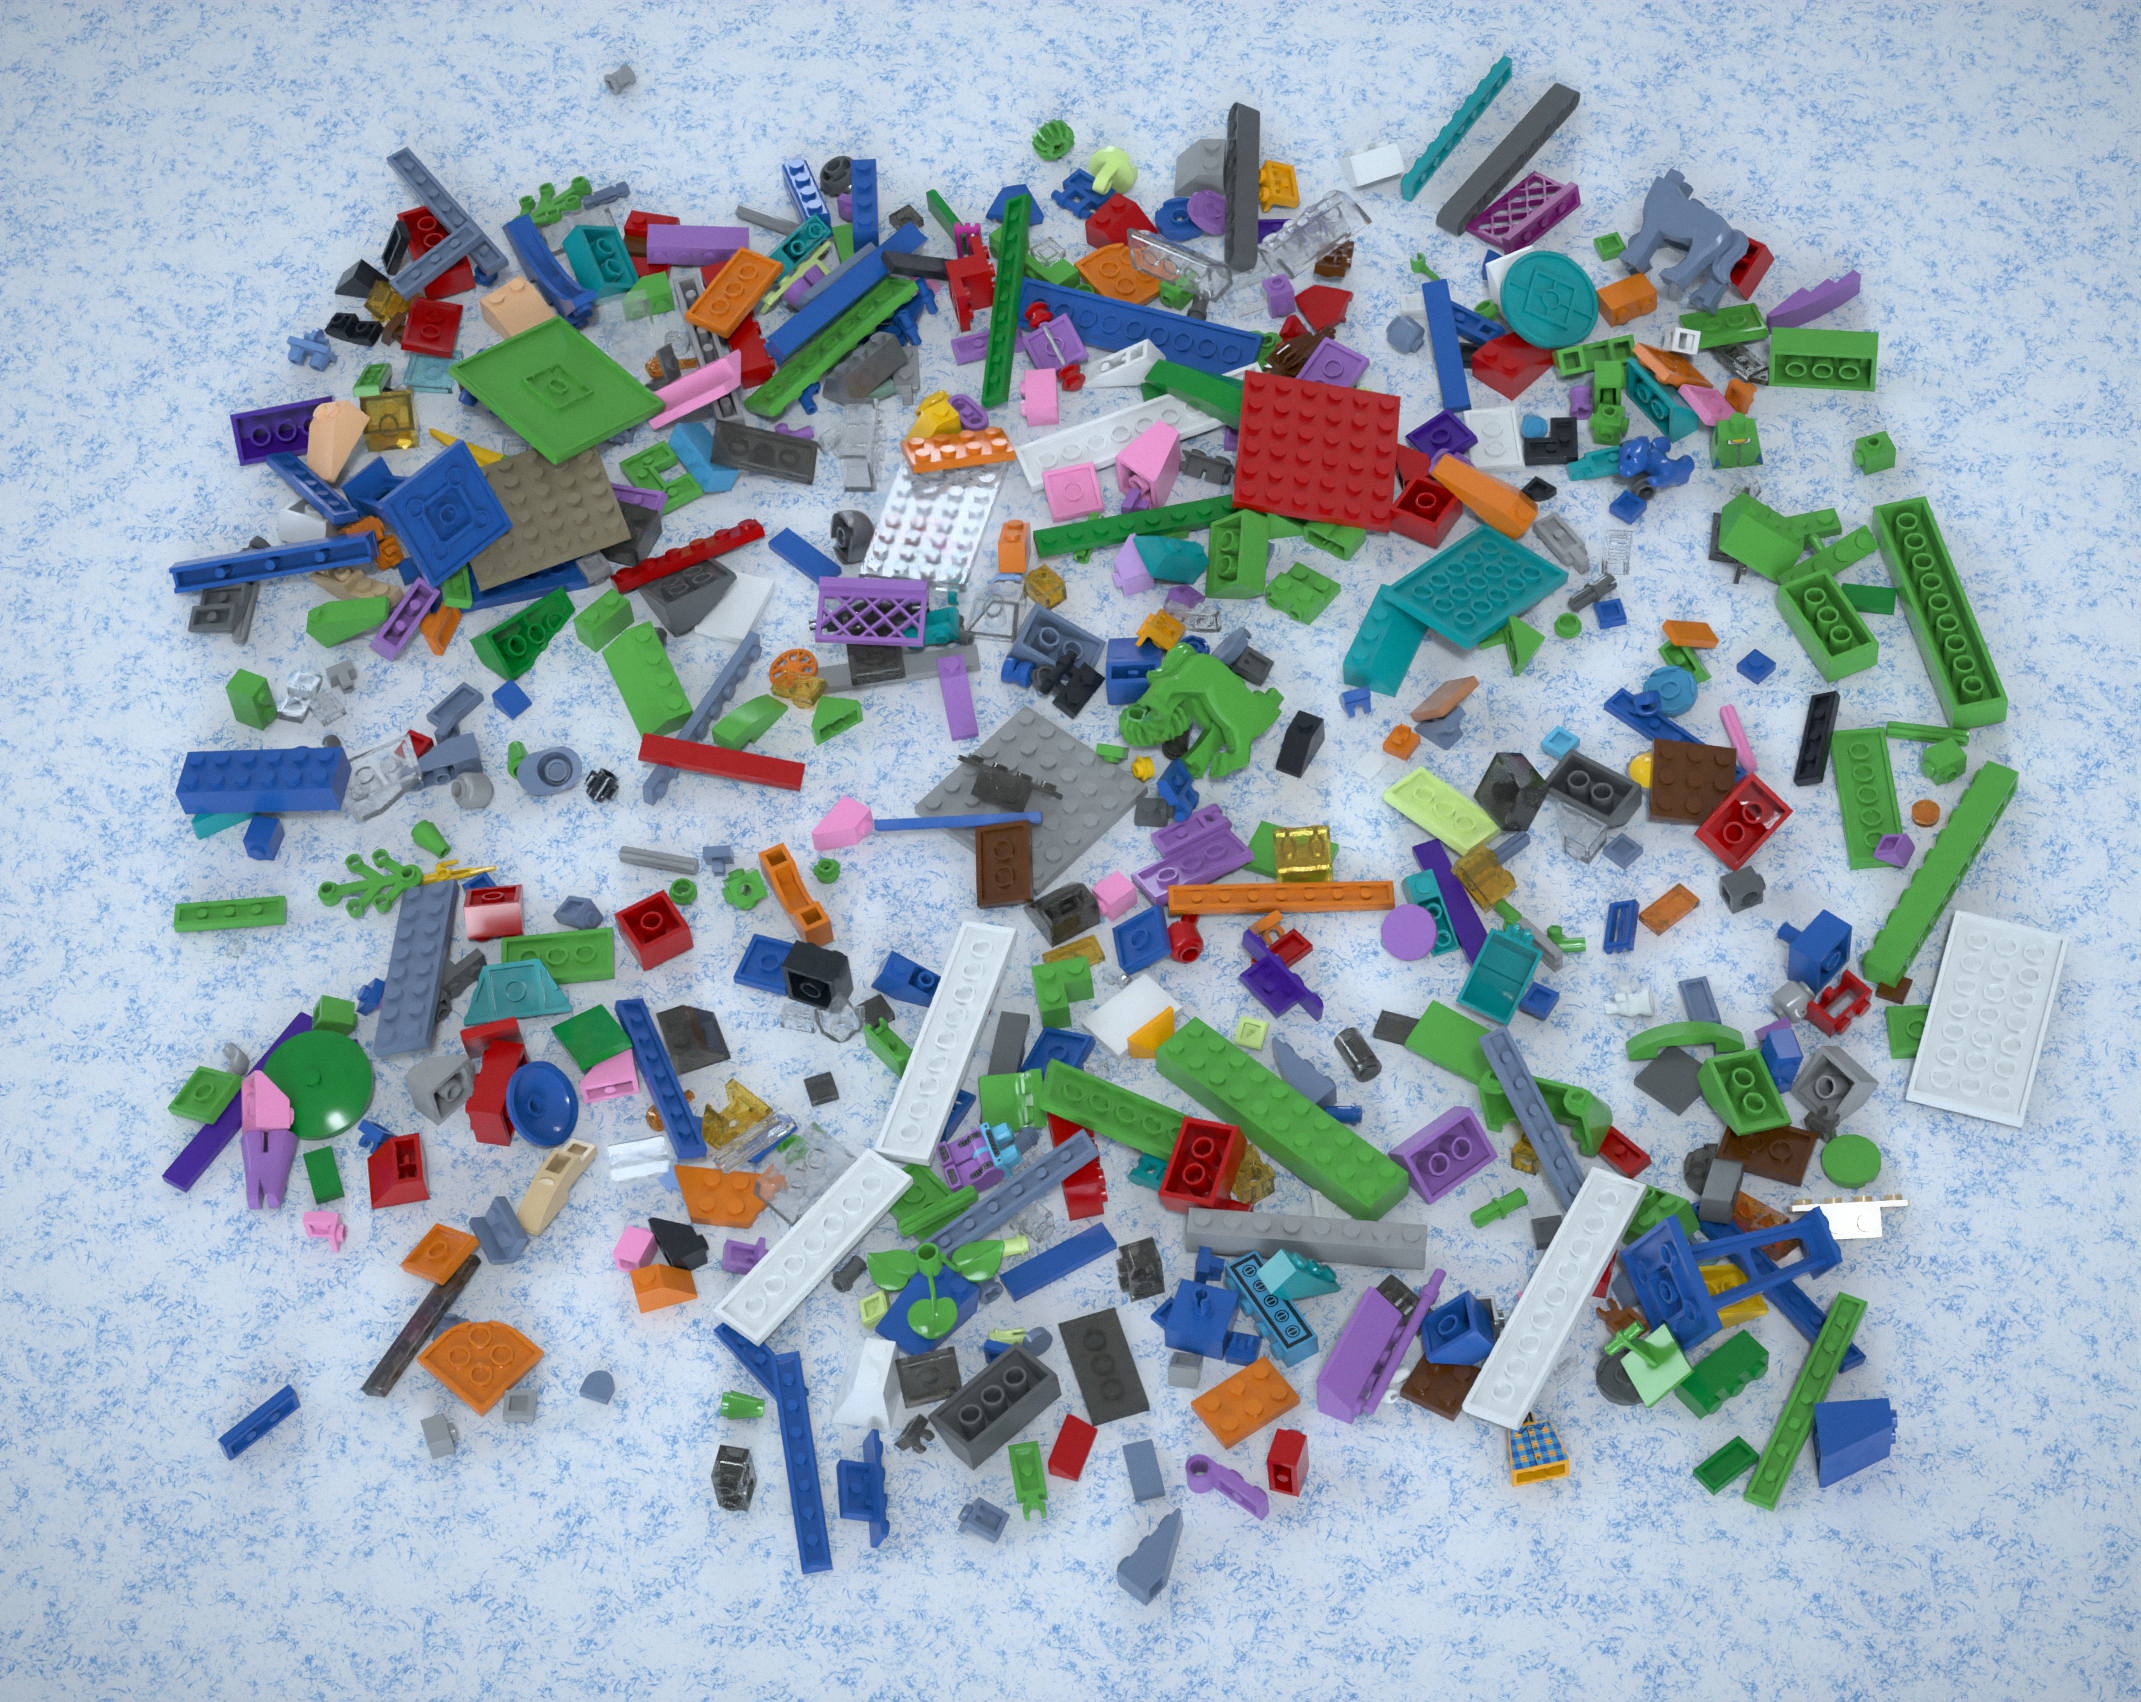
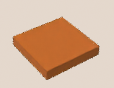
(439, 1254)

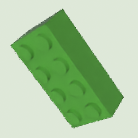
(1823, 359)
(1827, 625)

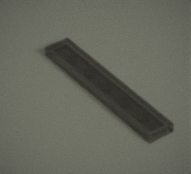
(418, 1330)

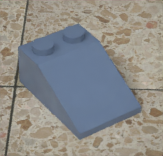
(1048, 636)

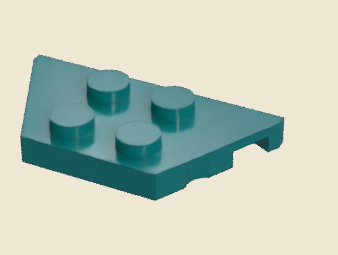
(515, 990)

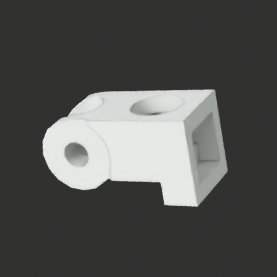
(1681, 341)

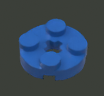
(1170, 227)

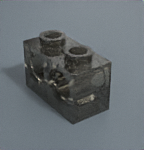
(1140, 1269)
(734, 1478)

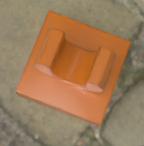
(1740, 395)
(389, 553)
(1401, 742)
(1268, 924)

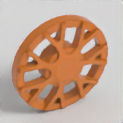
(794, 665)

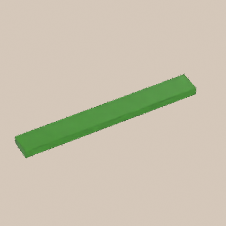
(1810, 1389)

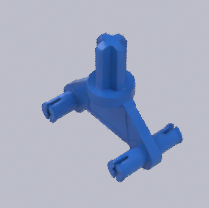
(907, 314)

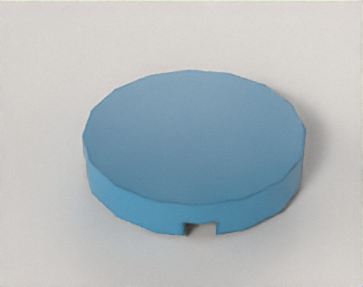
(1676, 688)

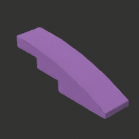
(1808, 306)

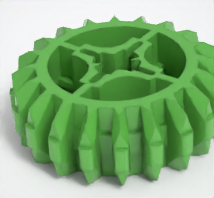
(1137, 736)

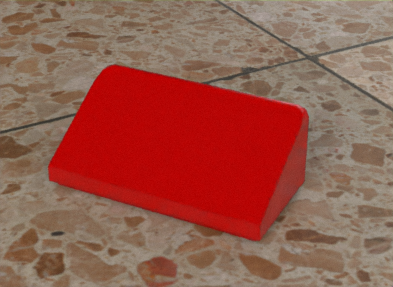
(1071, 1448)

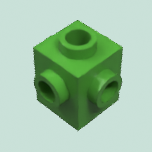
(1609, 424)
(753, 888)

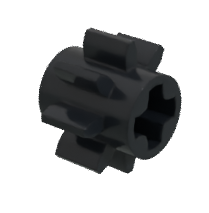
(601, 785)

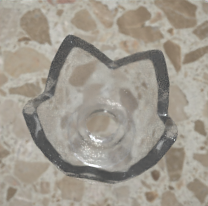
(840, 1012)

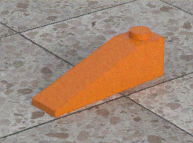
(1490, 498)

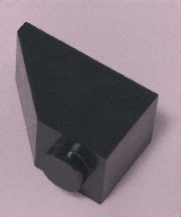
(1300, 744)
(679, 1244)

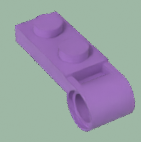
(1227, 1482)

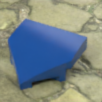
(998, 206)

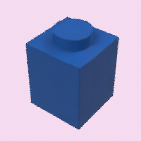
(263, 838)

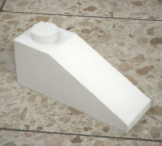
(1124, 367)

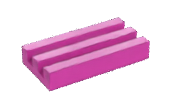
(968, 231)

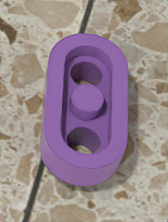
(972, 415)

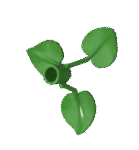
(935, 1316)

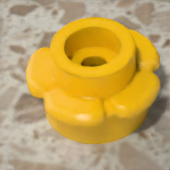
(1142, 768)

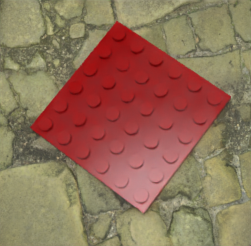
(1316, 451)

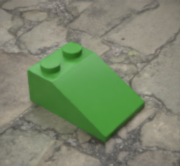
(1743, 1092)

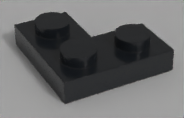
(1557, 449)

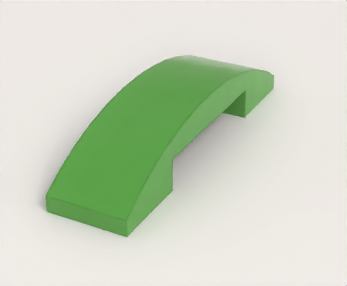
(1684, 1033)

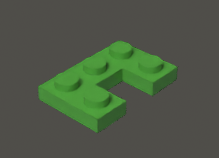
(644, 470)

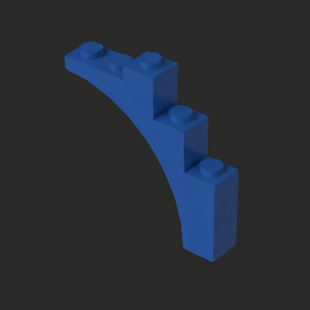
(539, 264)

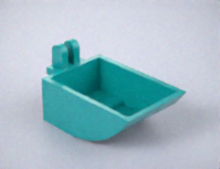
(1501, 973)

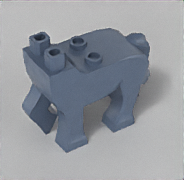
(1691, 230)

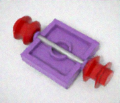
(1055, 345)

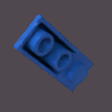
(906, 980)

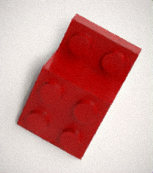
(971, 283)

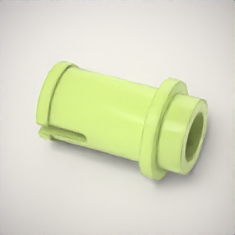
(1016, 1245)
(1008, 1336)

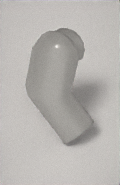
(238, 1060)

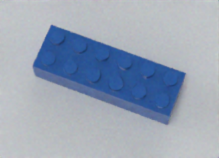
(264, 780)

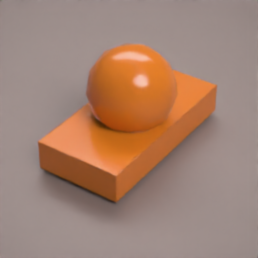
(440, 628)

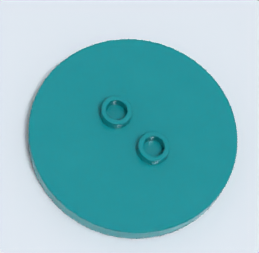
(1549, 300)

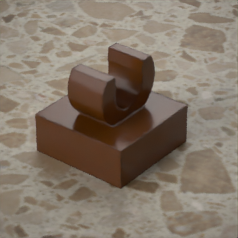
(394, 329)

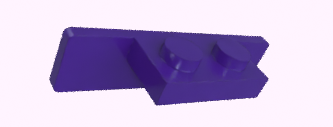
(1274, 983)

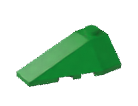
(518, 640)

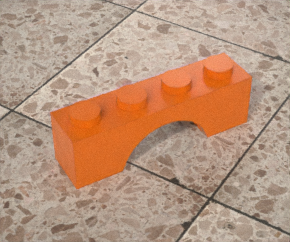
(784, 880)

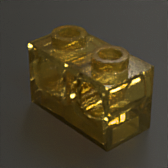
(1253, 1169)

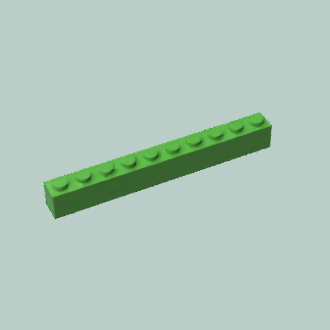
(1940, 875)

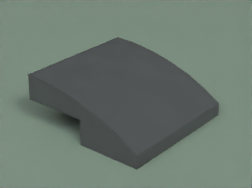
(220, 608)

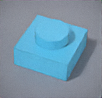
(1559, 742)

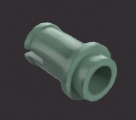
(882, 390)

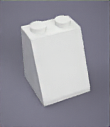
(869, 1387)

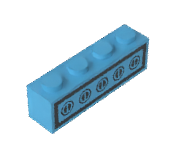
(1274, 1317)

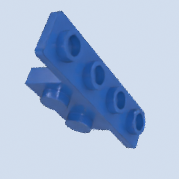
(862, 1489)

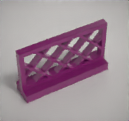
(1534, 222)

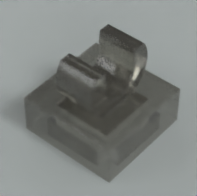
(1825, 1128)
(911, 1435)

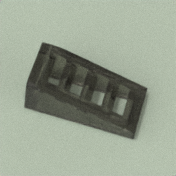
(1393, 1290)

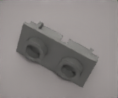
(1217, 468)

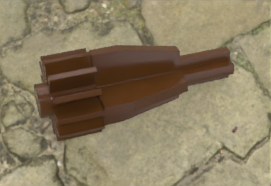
(1295, 352)

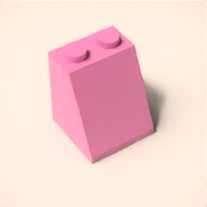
(1151, 464)

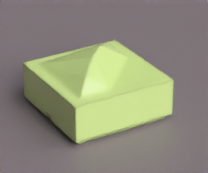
(1251, 1033)
(874, 1308)

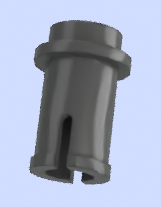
(849, 1273)

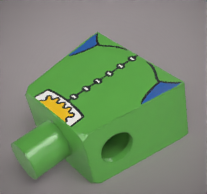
(1735, 443)

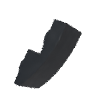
(350, 329)

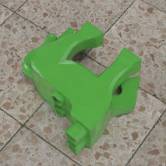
(1217, 704)

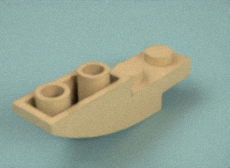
(351, 583)
(551, 1184)

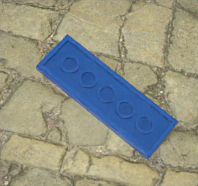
(522, 589)

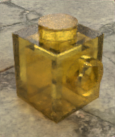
(1045, 587)

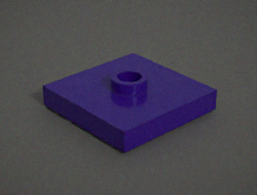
(1442, 432)

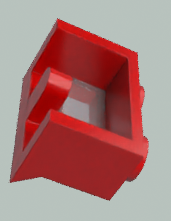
(1840, 1005)

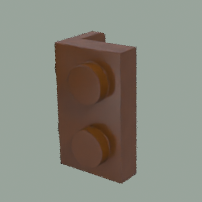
(1336, 261)

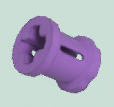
(1580, 397)

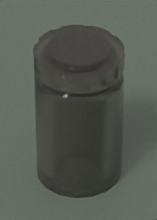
(1357, 1054)

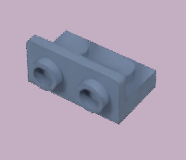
(499, 1232)

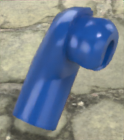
(806, 398)

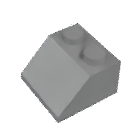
(1201, 168)
(1835, 1082)
(440, 1085)

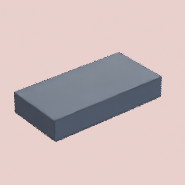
(457, 703)
(1699, 1000)
(1143, 1470)

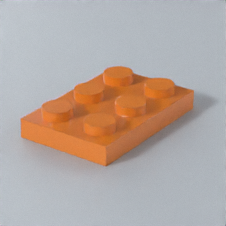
(1669, 366)
(1245, 1402)

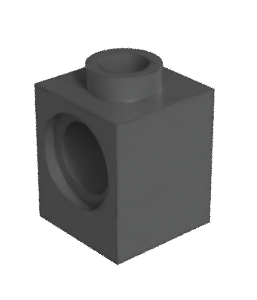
(1742, 889)

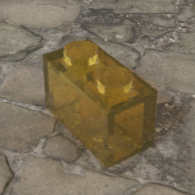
(1484, 877)

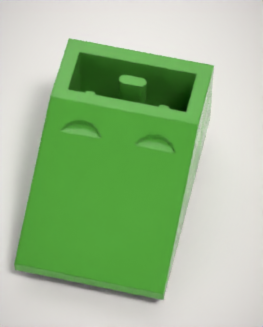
(1655, 1208)

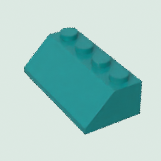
(1383, 647)

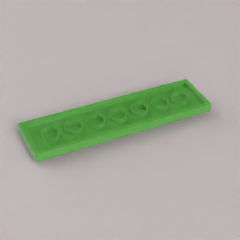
(830, 346)

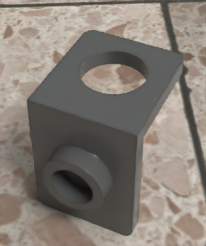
(669, 366)
(1496, 1316)

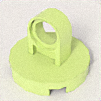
(1112, 170)

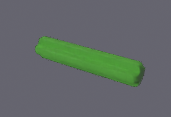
(1926, 732)
(937, 1210)

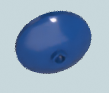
(542, 1104)

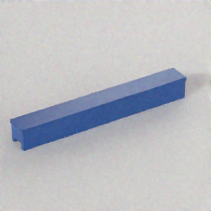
(840, 296)
(274, 561)

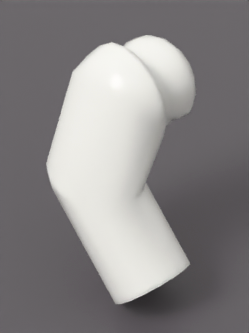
(1400, 1375)

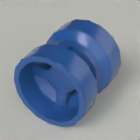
(1017, 672)

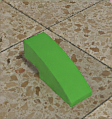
(748, 722)

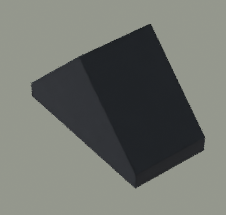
(359, 280)

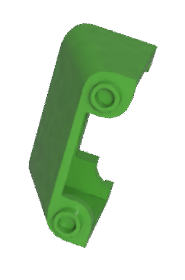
(1566, 1103)

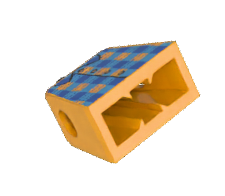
(1536, 1453)

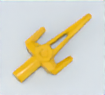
(444, 874)

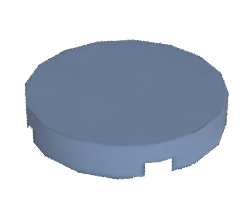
(1232, 646)

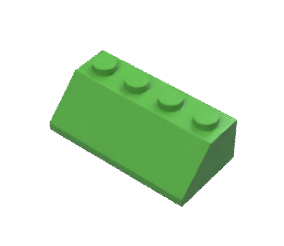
(647, 681)

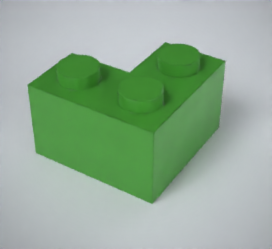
(1058, 985)

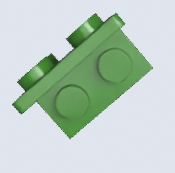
(1012, 1099)

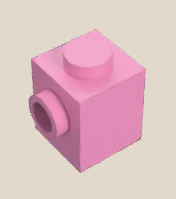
(1115, 895)
(635, 1249)

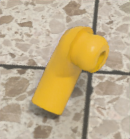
(932, 400)

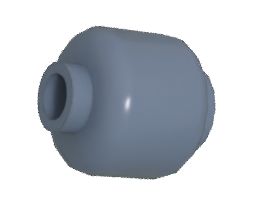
(1405, 334)

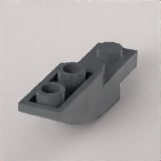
(456, 979)

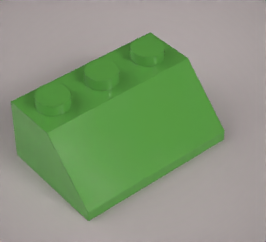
(1760, 537)
(1237, 556)

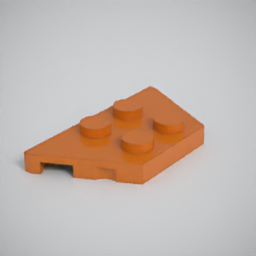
(719, 1197)

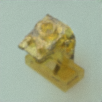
(743, 1108)

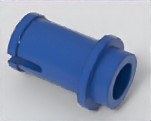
(1346, 1114)

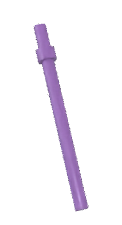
(1427, 1297)

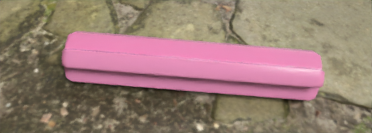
(1738, 738)

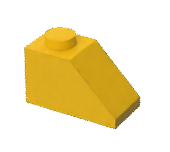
(936, 420)

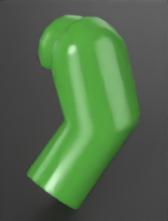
(1509, 913)
(1566, 944)

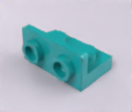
(940, 627)

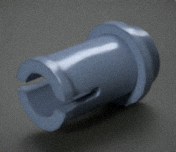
(1025, 1139)

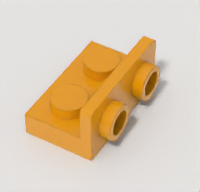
(1277, 185)
(1162, 629)

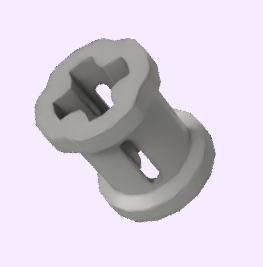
(619, 79)

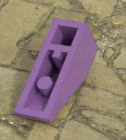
(957, 697)

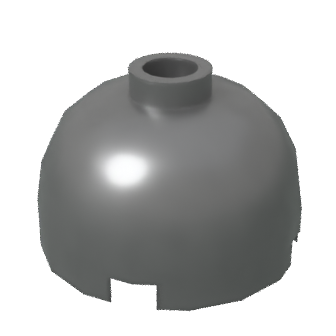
(852, 533)

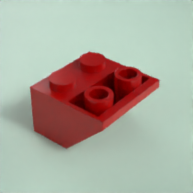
(398, 1172)

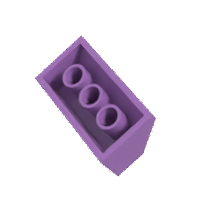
(1359, 1357)

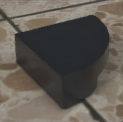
(1539, 490)

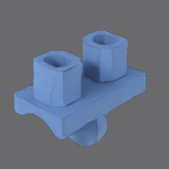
(314, 346)

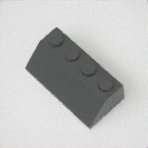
(995, 1405)

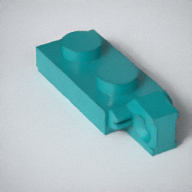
(1595, 464)

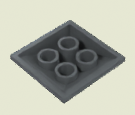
(687, 594)

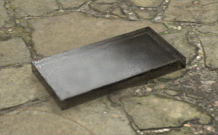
(764, 452)
(1103, 1367)

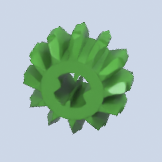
(1053, 140)

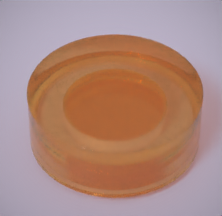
(1925, 813)

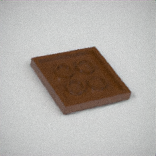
(1689, 780)

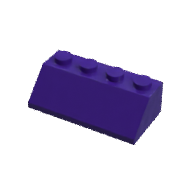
(274, 429)

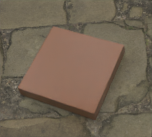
(1444, 699)

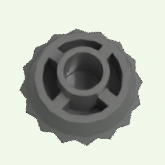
(836, 176)

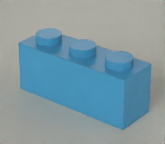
(693, 447)

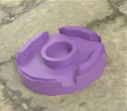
(1208, 211)
(1409, 932)

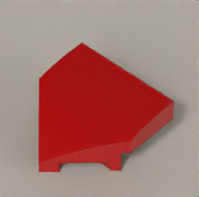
(1324, 305)

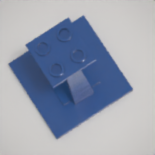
(439, 512)
(1674, 1291)

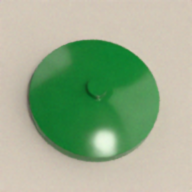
(325, 1081)

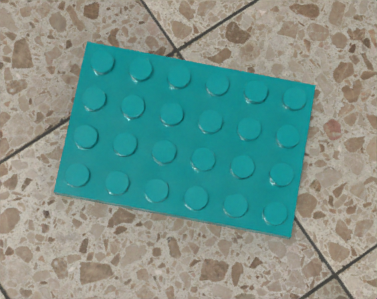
(1475, 586)

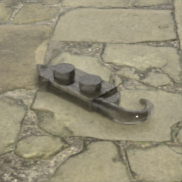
(1742, 363)

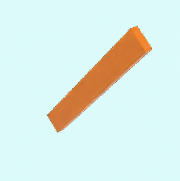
(1280, 896)

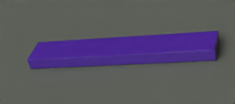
(1461, 912)

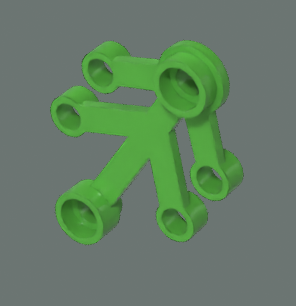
(552, 209)
(372, 885)

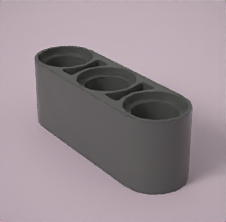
(1721, 1191)

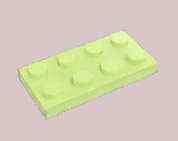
(1442, 811)

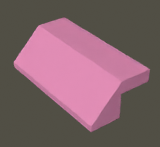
(698, 388)

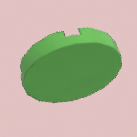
(1851, 1161)

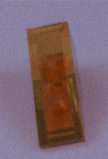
(1754, 1216)

